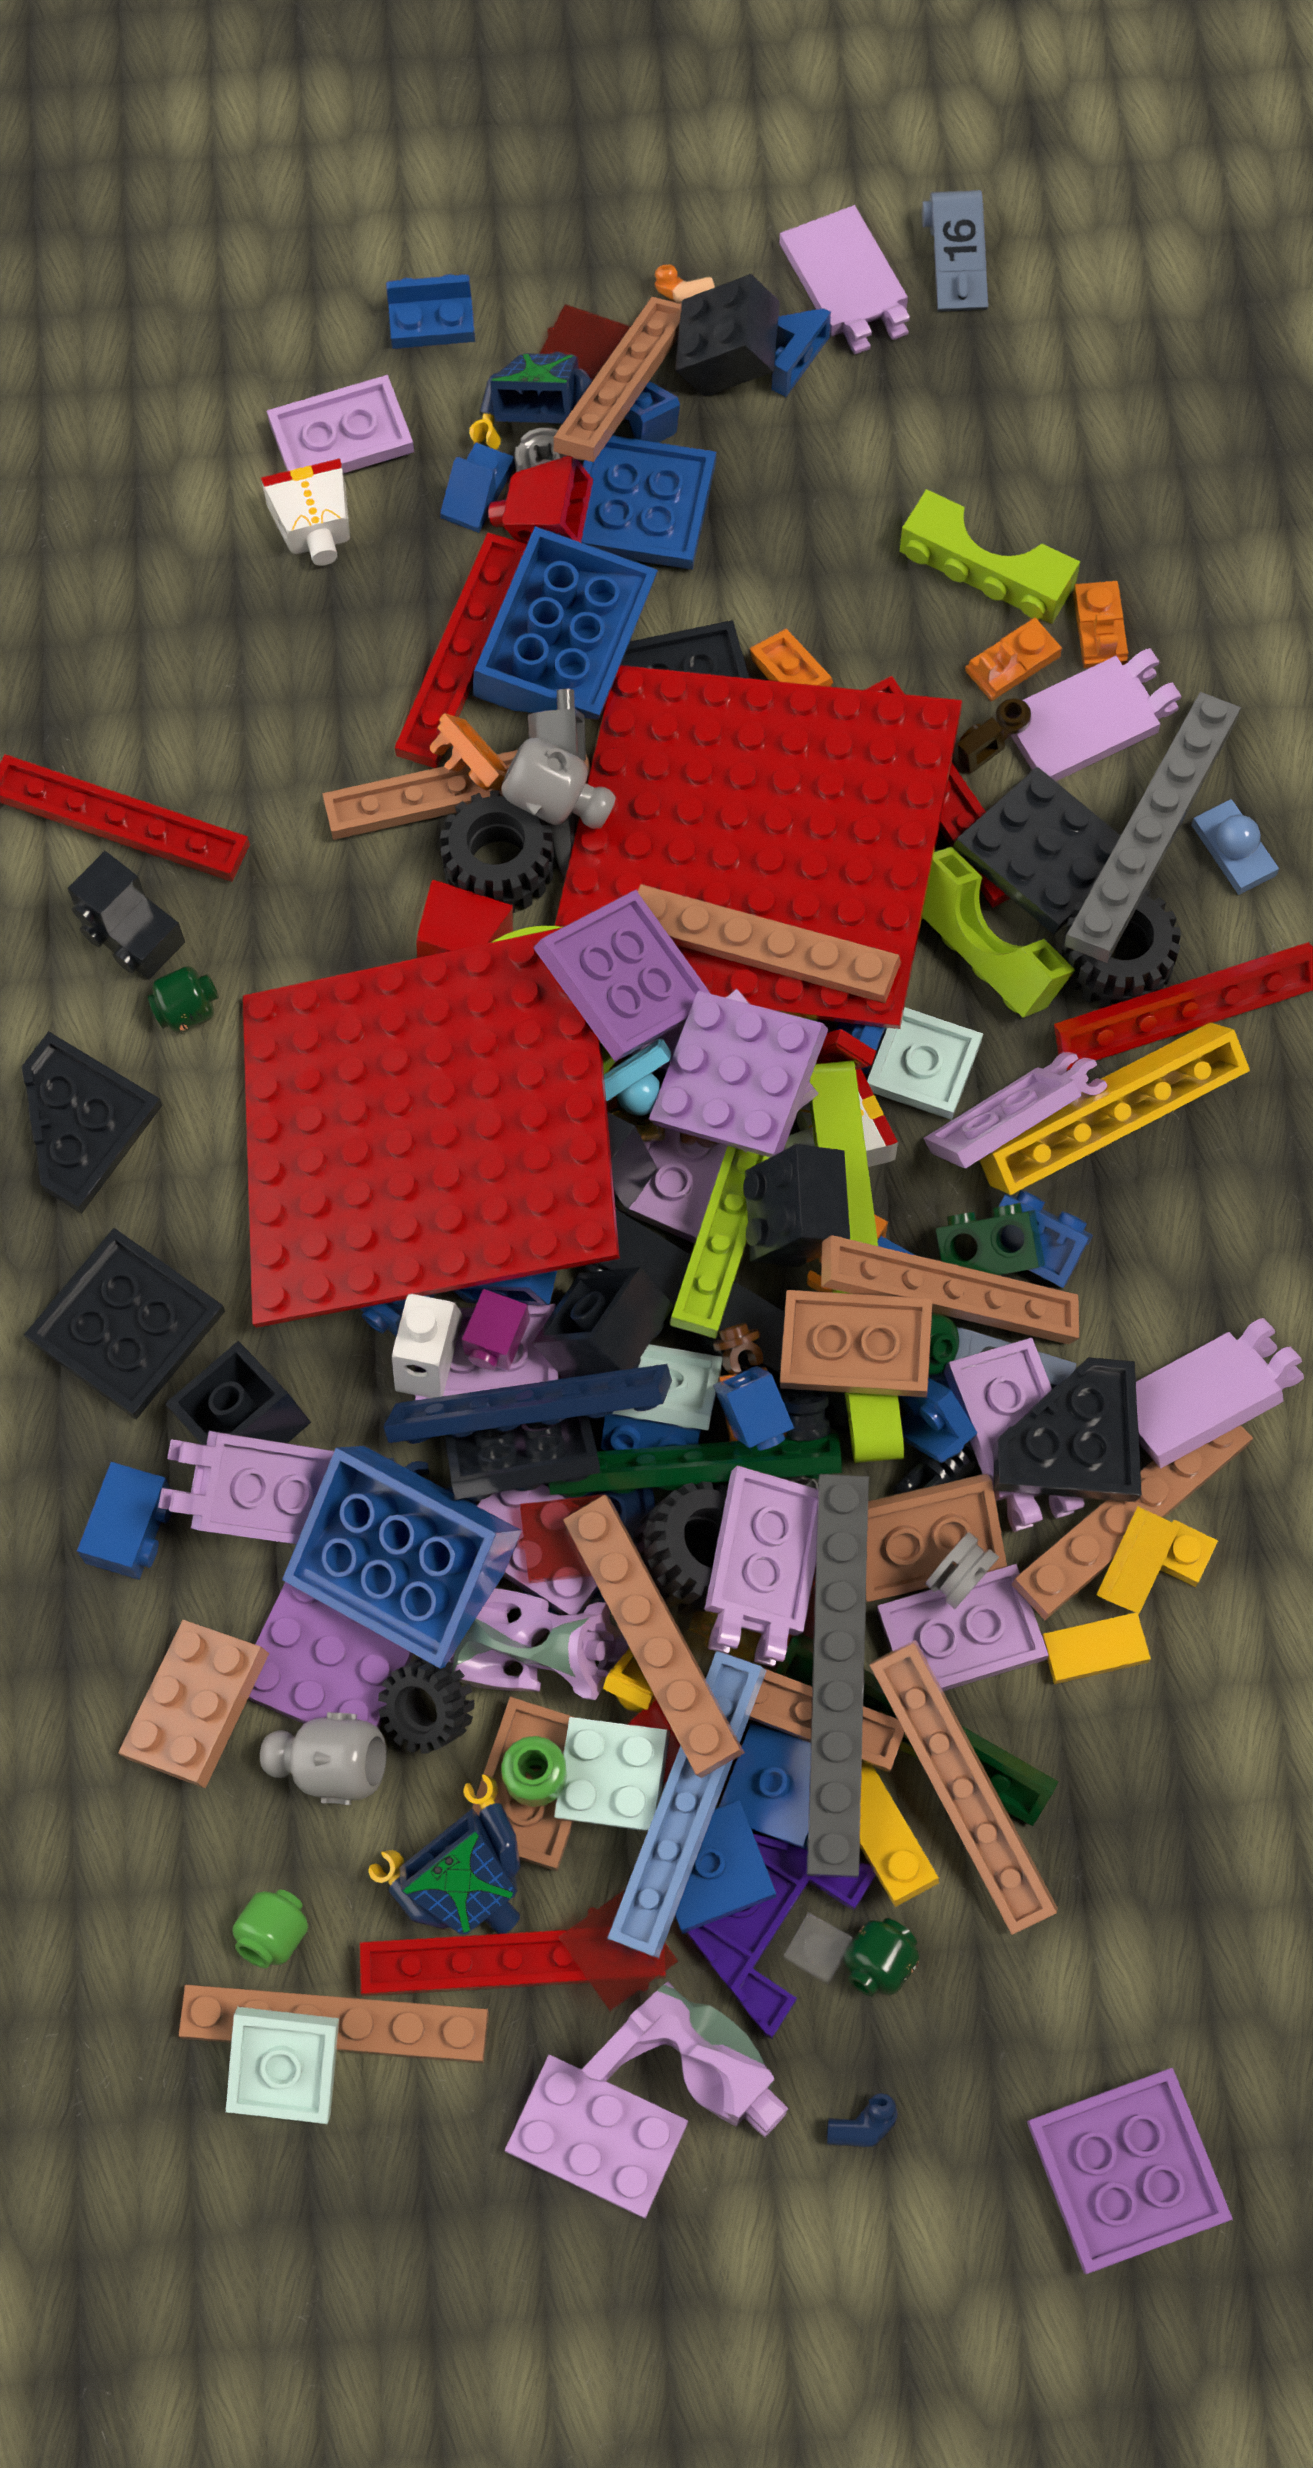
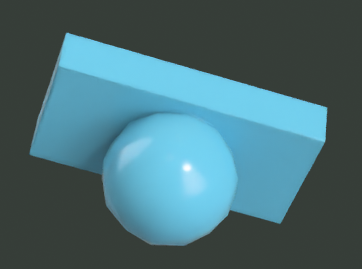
(633, 1079)

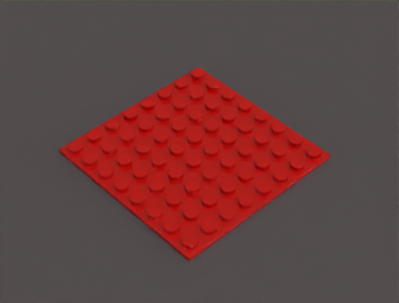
(774, 807)
(422, 1132)

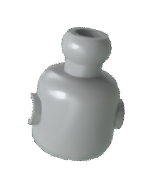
(554, 784)
(329, 1757)

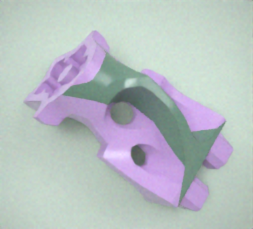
(569, 1649)
(716, 2058)

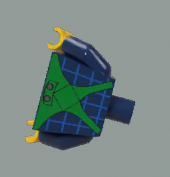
(530, 390)
(461, 1873)

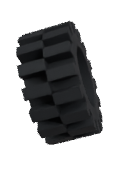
(406, 1716)

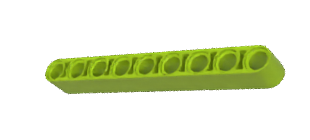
(838, 1125)

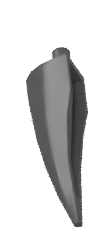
(566, 730)

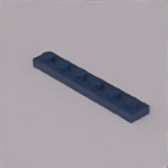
(529, 1403)

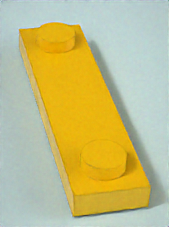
(890, 1842)

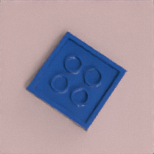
(648, 500)

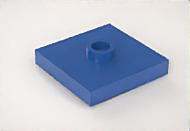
(773, 1785)
(726, 1873)

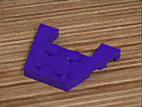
(740, 1939)

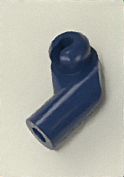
(869, 2125)

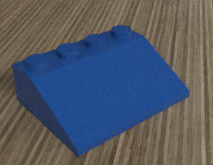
(562, 626)
(399, 1553)

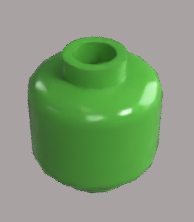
(531, 1754)
(270, 1928)

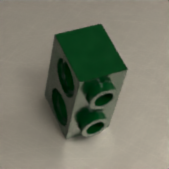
(991, 1253)

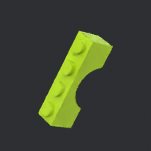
(1030, 581)
(1022, 975)

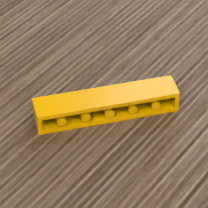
(1130, 1101)

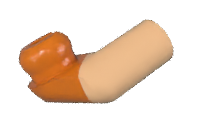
(676, 288)

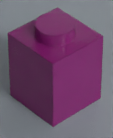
(495, 1331)

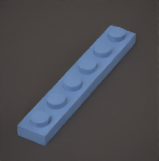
(682, 1820)

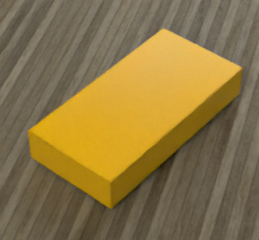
(1138, 1560)
(1096, 1648)

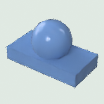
(1235, 846)

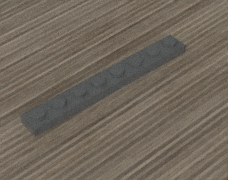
(1152, 828)
(838, 1677)

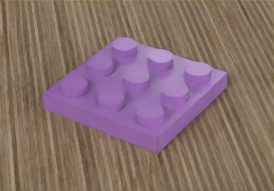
(622, 974)
(738, 1074)
(322, 1661)
(1129, 2171)

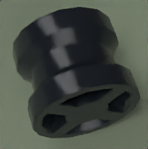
(807, 1414)

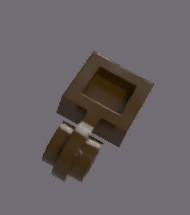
(987, 740)

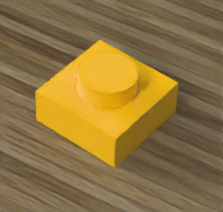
(1188, 1554)

